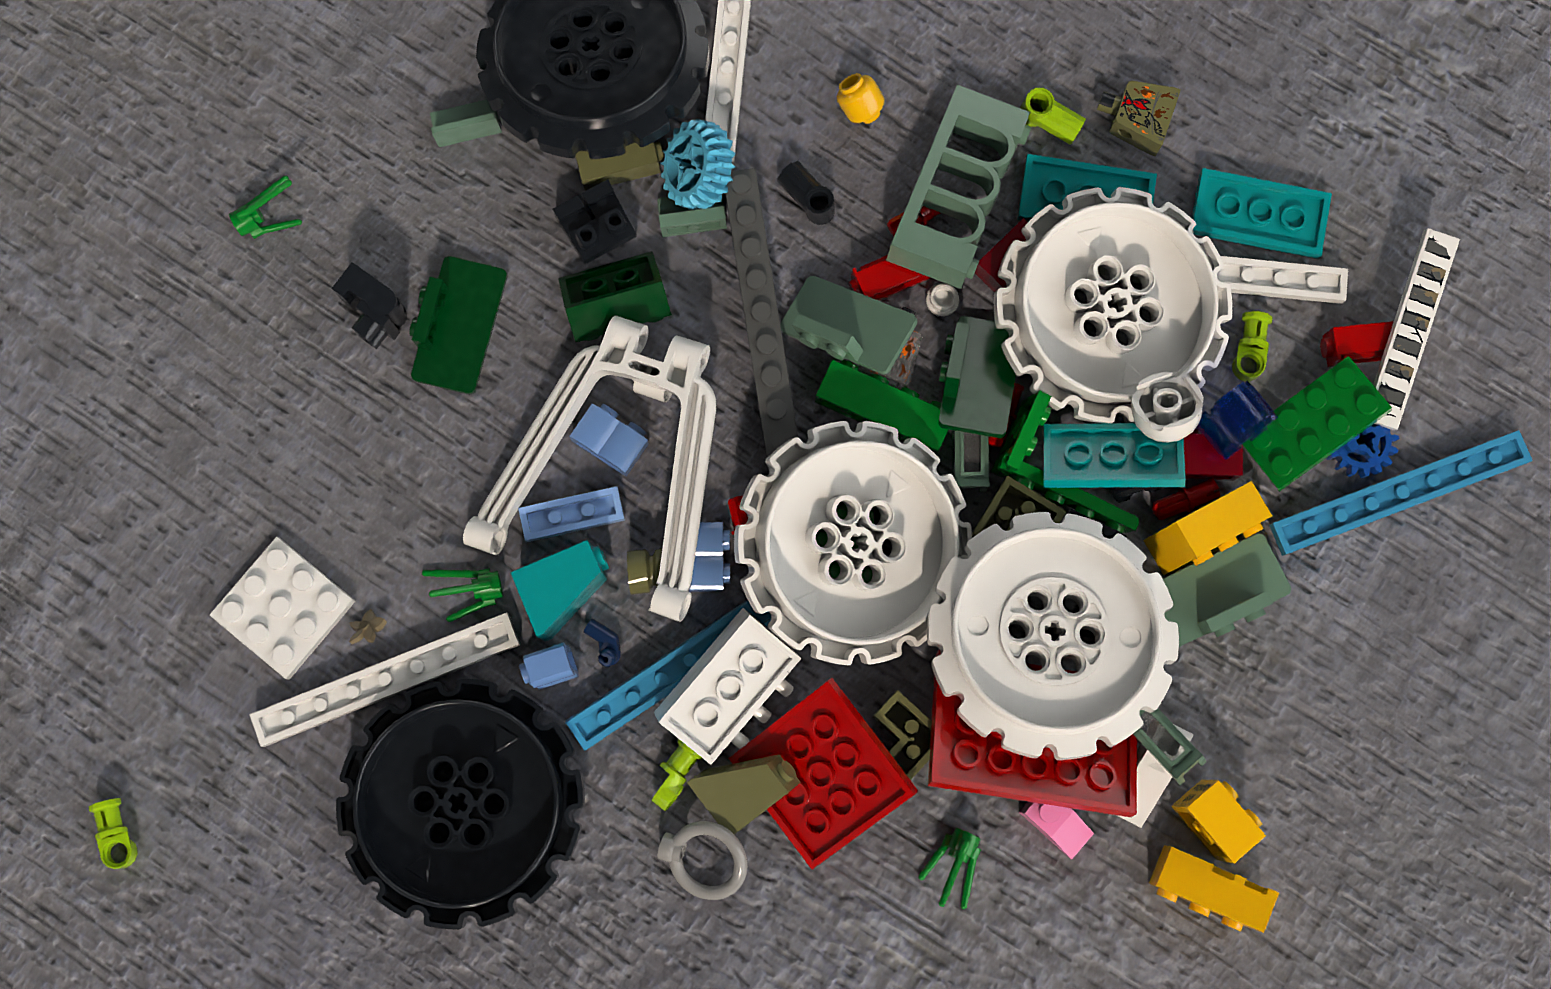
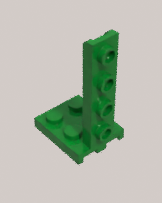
(1021, 442)

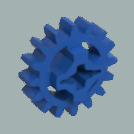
(1368, 455)

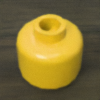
(860, 98)

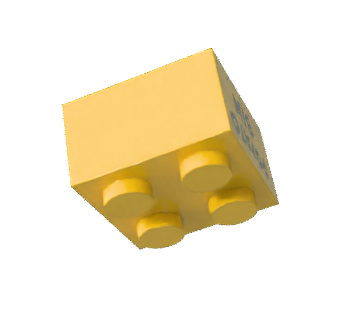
(1219, 820)

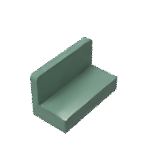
(464, 123)
(680, 221)

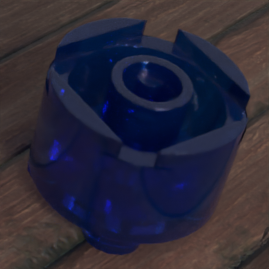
(1236, 419)

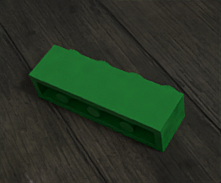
(875, 401)

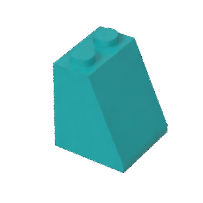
(560, 586)

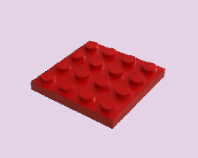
(842, 770)

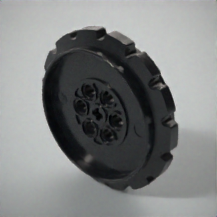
(577, 112)
(396, 836)

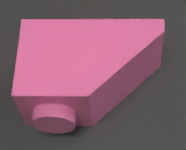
(1059, 825)

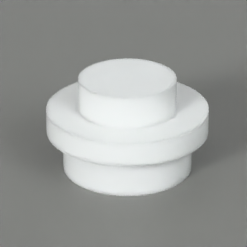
(942, 299)

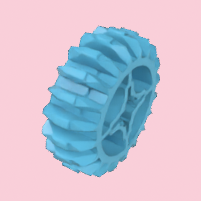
(697, 164)

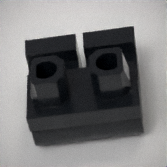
(603, 233)
(376, 302)

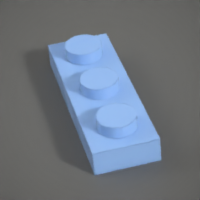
(571, 514)

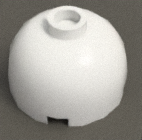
(1167, 406)

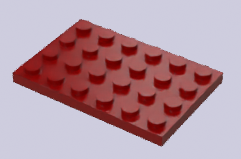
(979, 765)

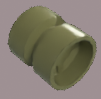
(643, 570)

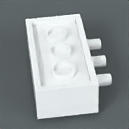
(728, 687)

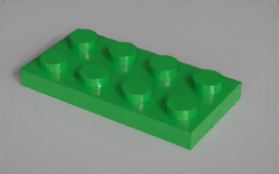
(1317, 423)

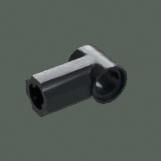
(806, 192)

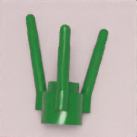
(249, 217)
(485, 586)
(962, 847)

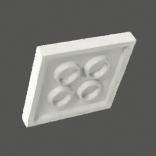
(282, 608)

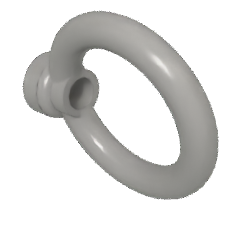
(673, 848)

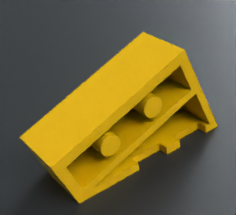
(1209, 528)
(1212, 890)

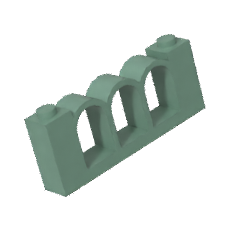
(937, 253)

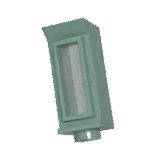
(970, 460)
(1168, 744)

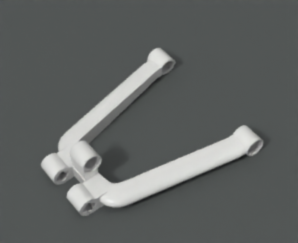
(621, 357)

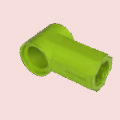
(1055, 117)

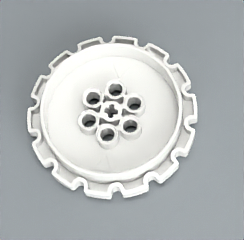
(1128, 240)
(792, 571)
(1049, 705)

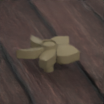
(367, 627)

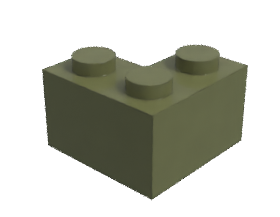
(1015, 500)
(910, 730)

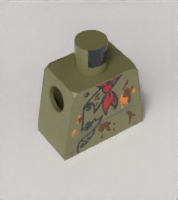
(1141, 114)

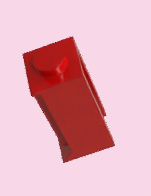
(883, 279)
(1359, 342)

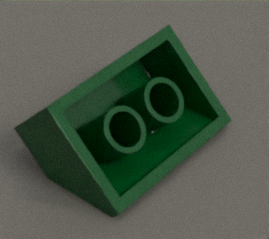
(621, 289)

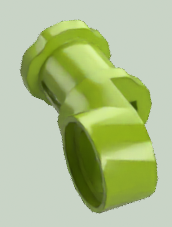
(1253, 344)
(677, 766)
(112, 832)

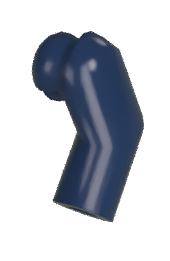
(607, 640)

